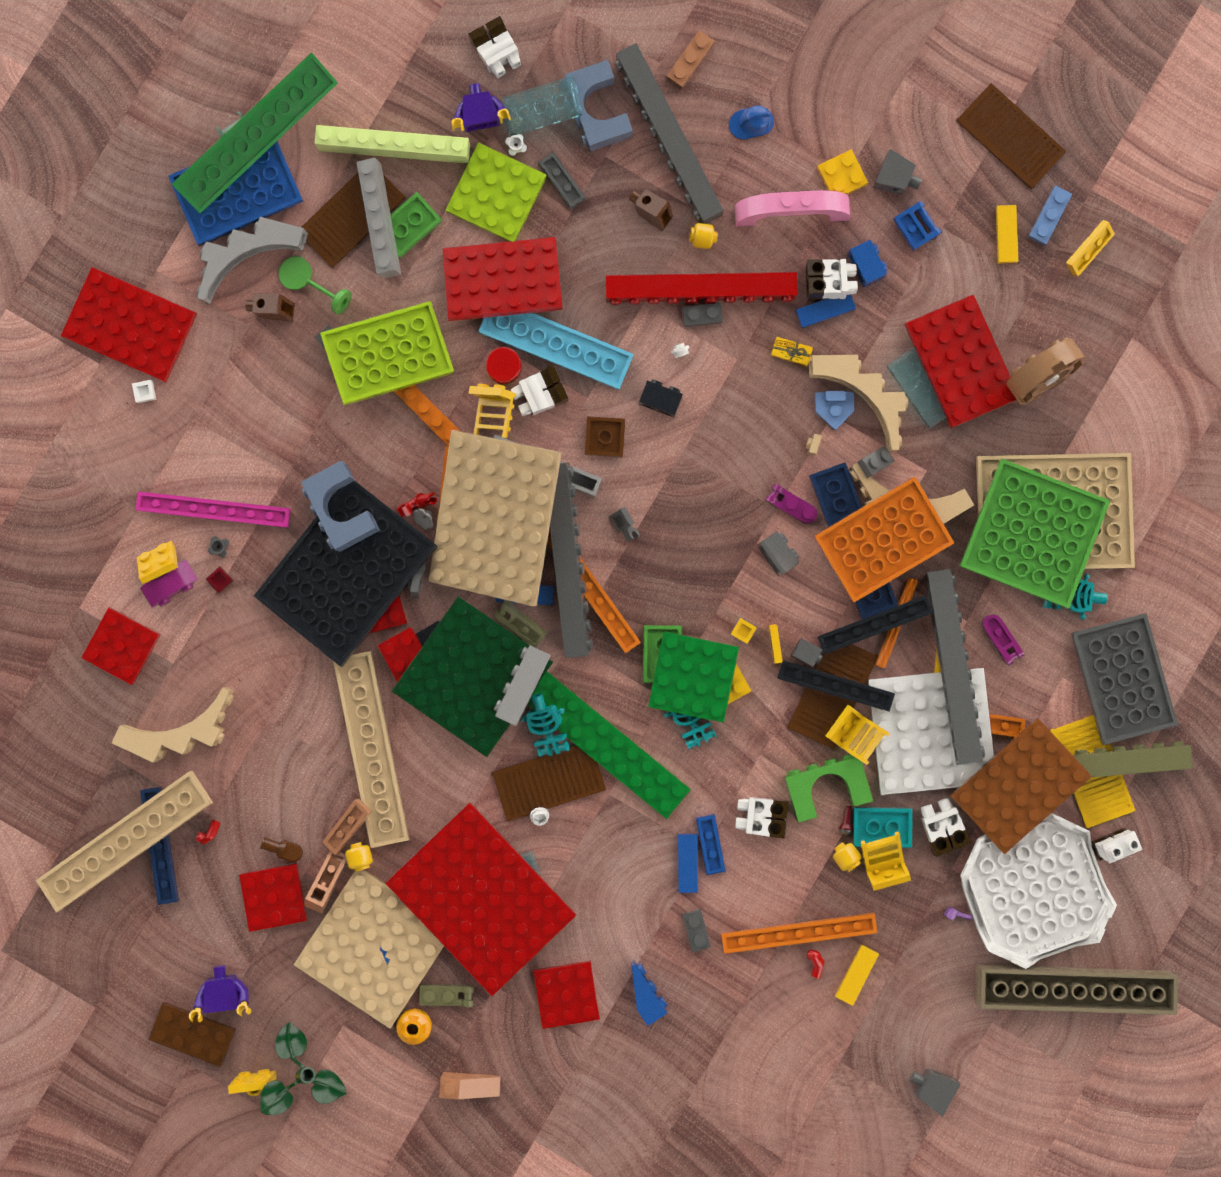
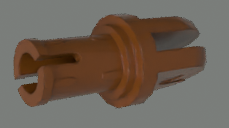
(284, 849)

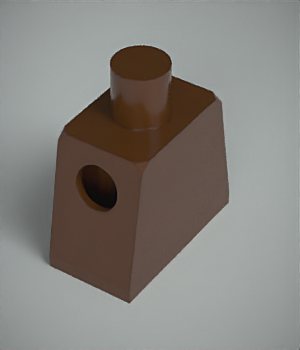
(652, 208)
(271, 307)

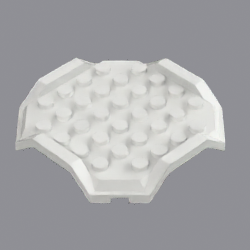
(1038, 894)

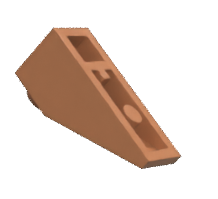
(325, 882)
(468, 1085)

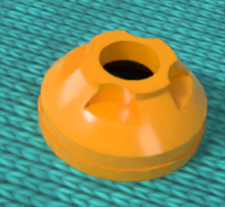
(416, 1017)

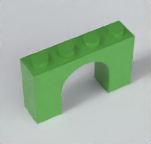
(800, 784)

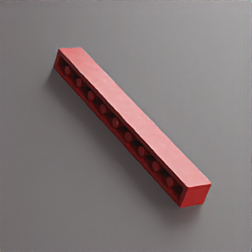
(701, 288)

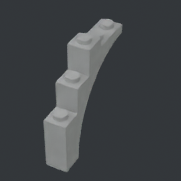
(242, 245)

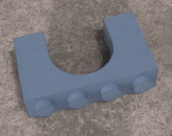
(598, 132)
(319, 490)

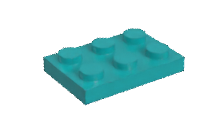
(879, 823)

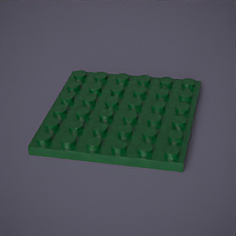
(463, 675)

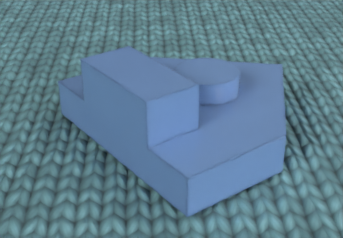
(834, 406)

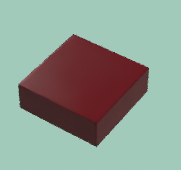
(219, 579)

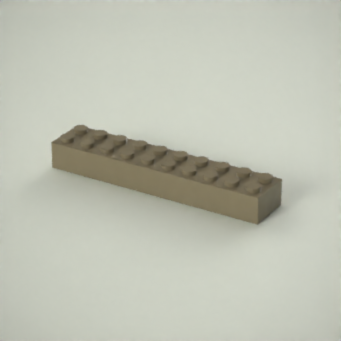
(1076, 989)

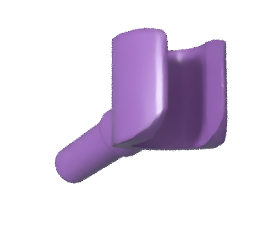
(951, 913)

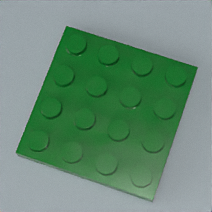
(693, 677)

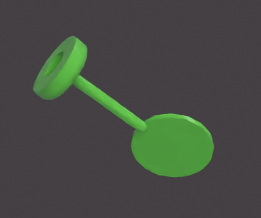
(296, 274)

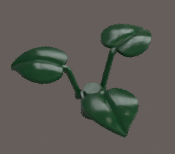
(276, 1097)

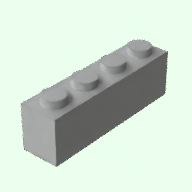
(523, 684)

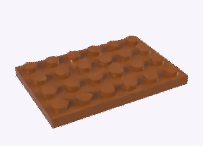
(1021, 785)

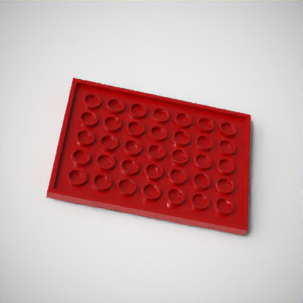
(481, 899)

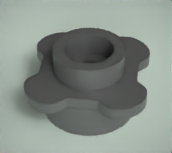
(213, 546)

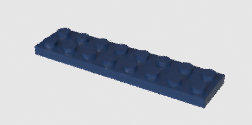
(838, 500)

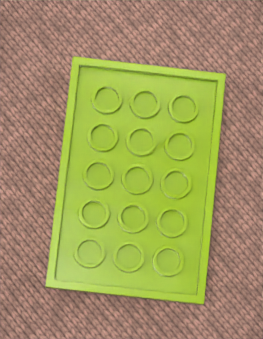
(387, 353)

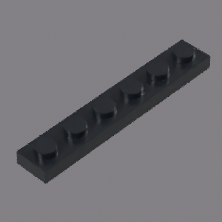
(875, 624)
(836, 685)

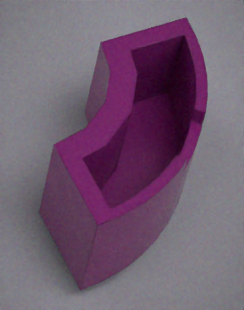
(162, 589)

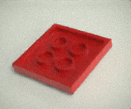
(120, 646)
(273, 897)
(566, 994)

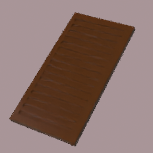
(1011, 136)
(343, 221)
(820, 710)
(547, 782)

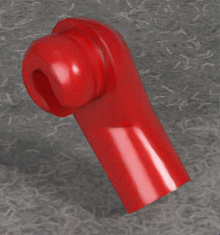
(210, 834)
(817, 961)

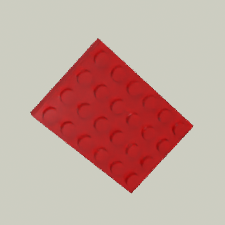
(502, 279)
(128, 324)
(961, 360)

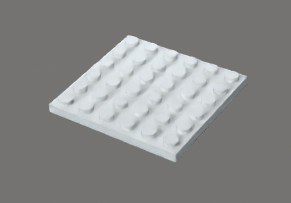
(920, 745)

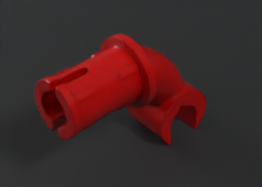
(419, 501)

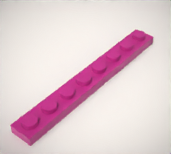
(213, 509)

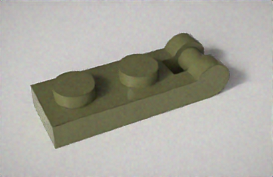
(520, 624)
(446, 995)

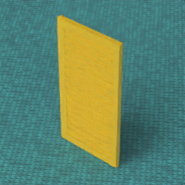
(1102, 796)

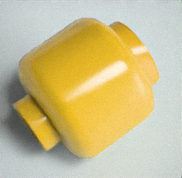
(702, 236)
(359, 857)
(847, 857)

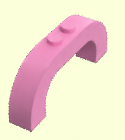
(792, 203)

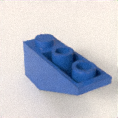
(647, 1001)

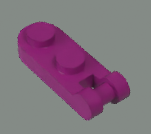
(792, 505)
(1001, 638)

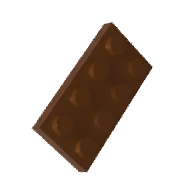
(202, 1040)

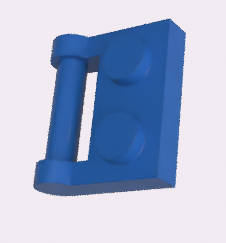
(912, 229)

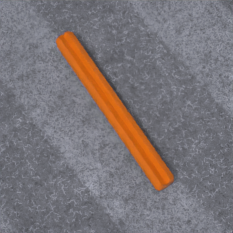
(892, 634)

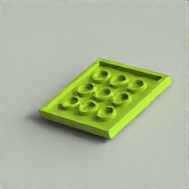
(496, 193)

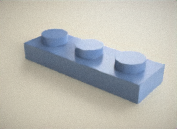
(1050, 215)

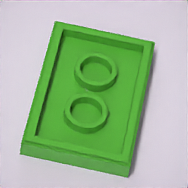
(412, 223)
(651, 648)

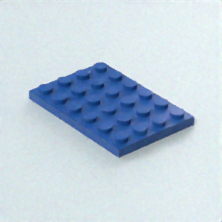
(259, 192)

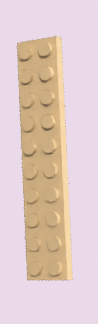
(371, 750)
(124, 841)

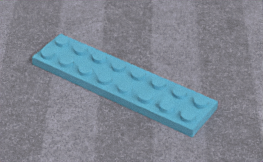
(560, 346)

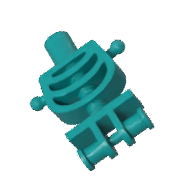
(1087, 598)
(538, 718)
(692, 721)

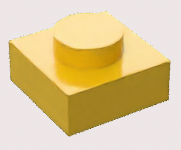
(743, 630)

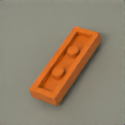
(1006, 725)

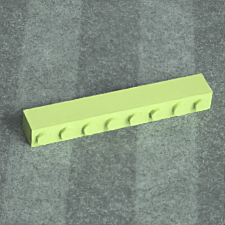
(392, 144)

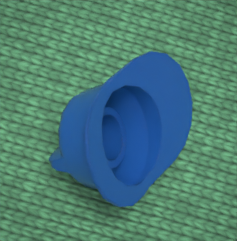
(751, 122)

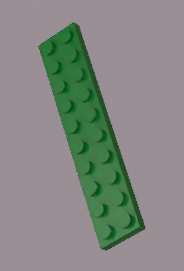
(255, 133)
(612, 748)

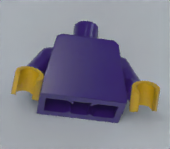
(479, 111)
(221, 994)

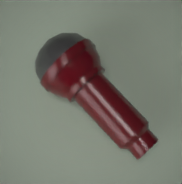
(845, 827)

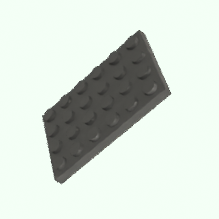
(1124, 679)

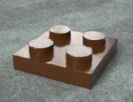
(605, 436)

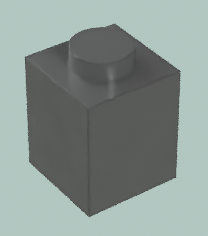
(807, 653)

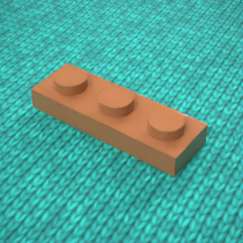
(690, 59)
(347, 826)

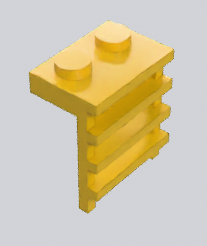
(493, 397)
(849, 730)
(887, 869)

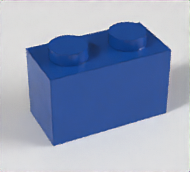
(868, 264)

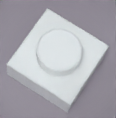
(144, 391)

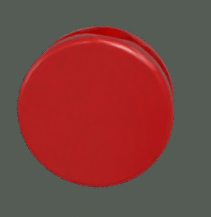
(503, 365)

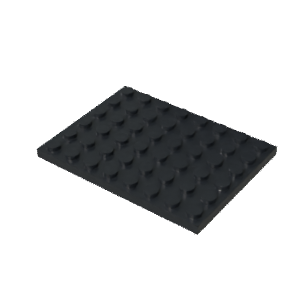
(344, 594)

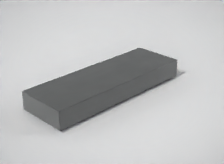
(562, 180)

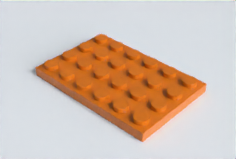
(884, 539)

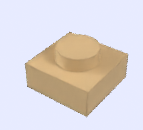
(813, 444)

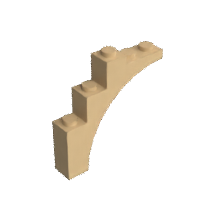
(886, 405)
(946, 507)
(204, 728)

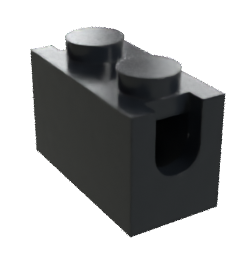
(661, 398)

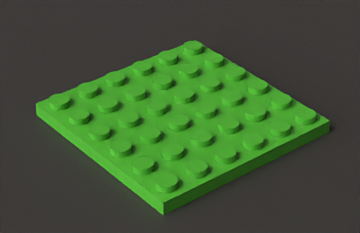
(1034, 533)

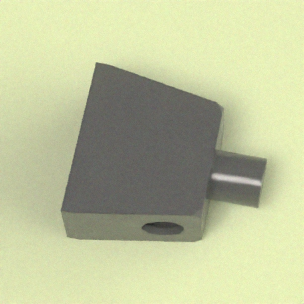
(896, 174)
(935, 1089)

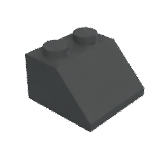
(778, 553)

